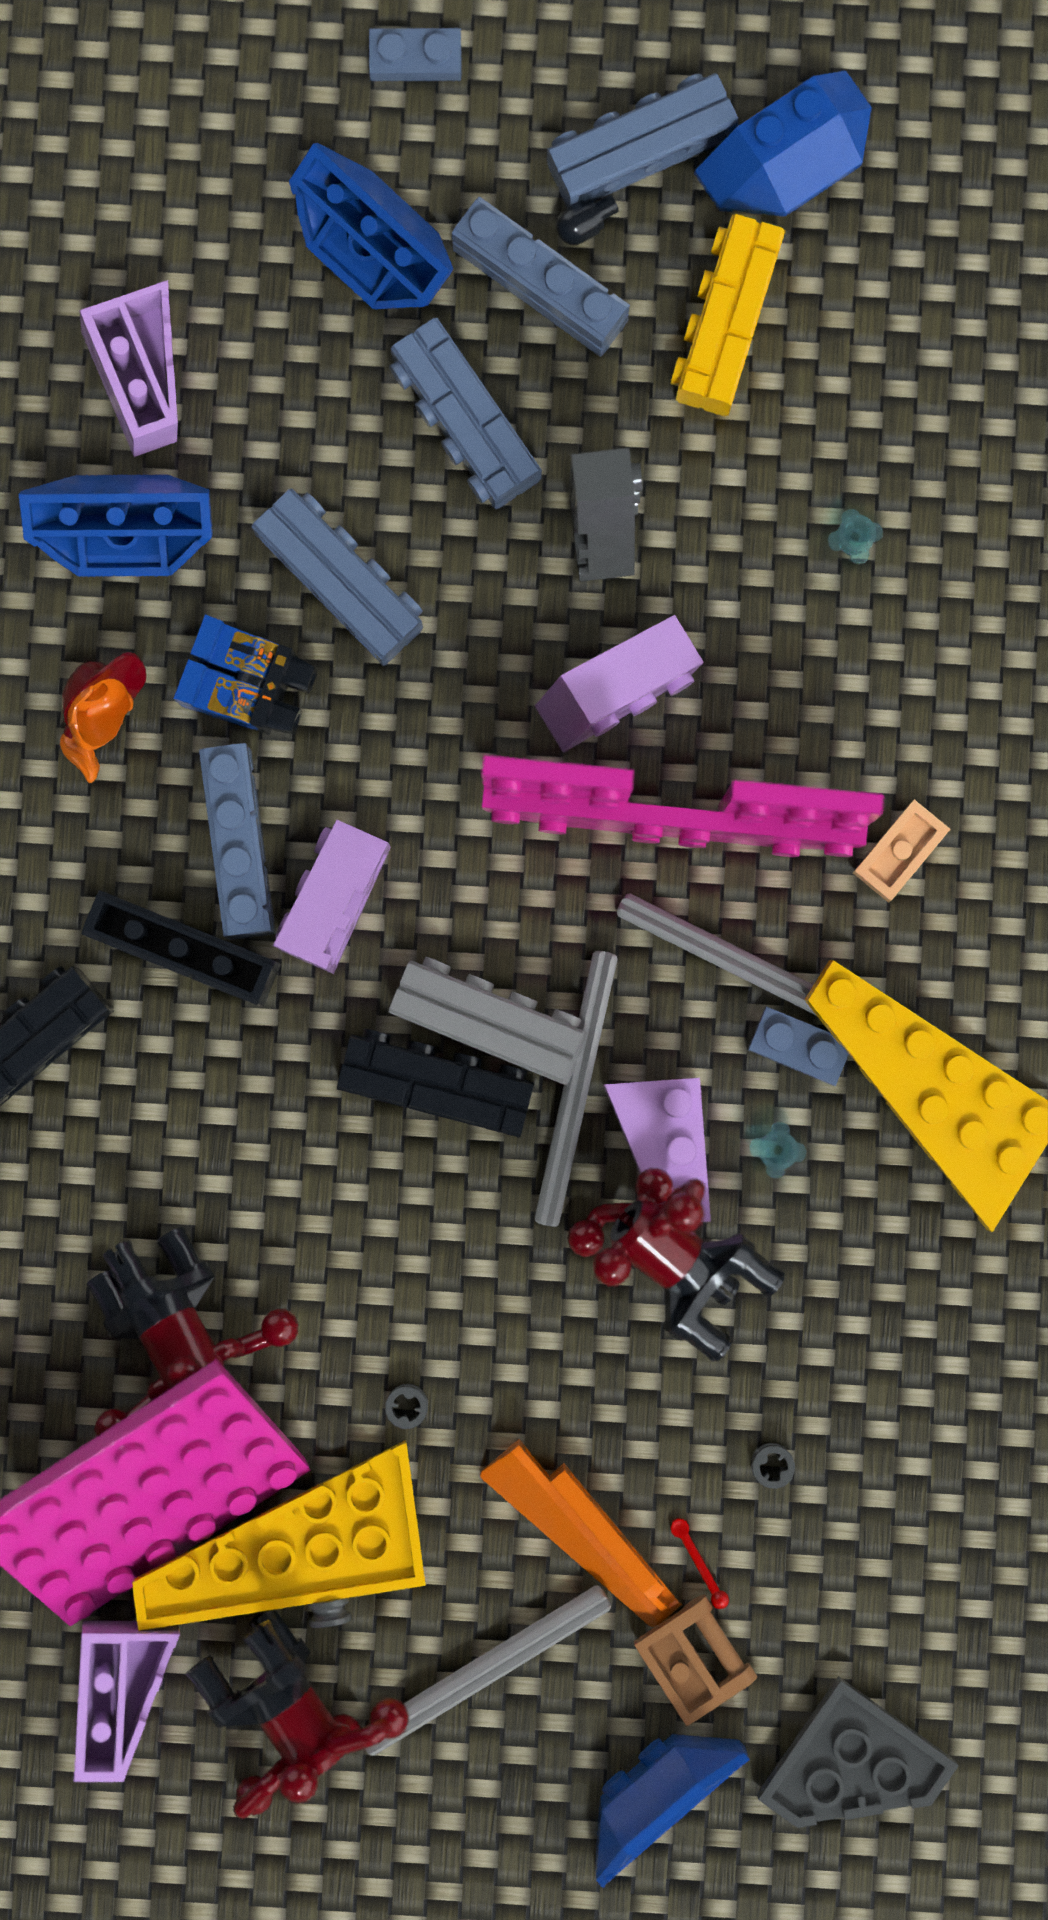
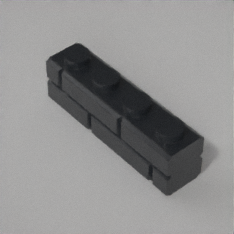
(180, 948)
(47, 1026)
(434, 1084)

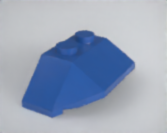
(790, 149)
(367, 232)
(117, 523)
(658, 1794)

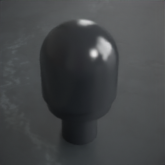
(584, 220)

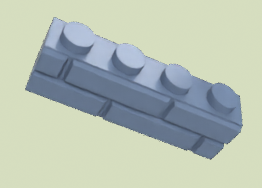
(642, 140)
(540, 276)
(465, 414)
(338, 576)
(237, 841)

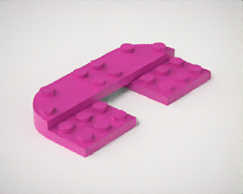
(748, 813)

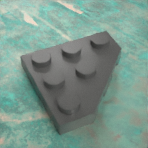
(854, 1764)

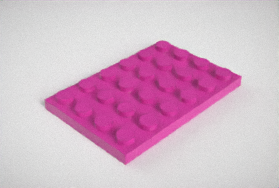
(144, 1493)

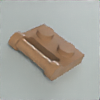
(682, 1670)

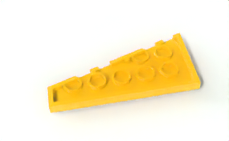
(953, 1102)
(320, 1546)

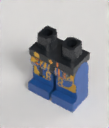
(260, 680)

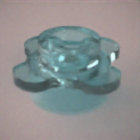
(855, 523)
(791, 1150)

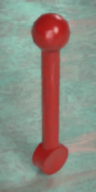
(680, 1529)

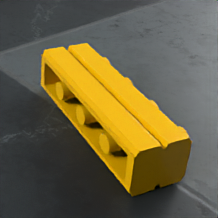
(729, 314)

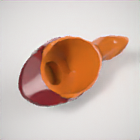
(95, 707)

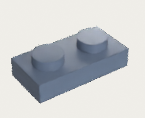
(415, 54)
(798, 1046)

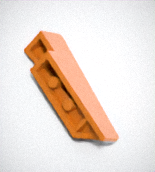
(581, 1529)

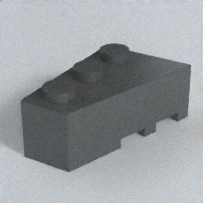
(603, 512)

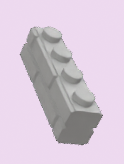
(488, 1021)

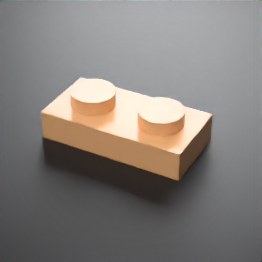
(901, 851)

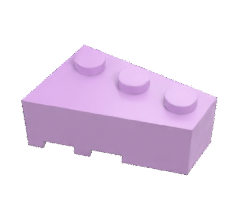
(135, 362)
(619, 683)
(332, 896)
(664, 1128)
(116, 1691)

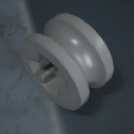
(404, 1420)
(784, 1473)
(329, 1613)

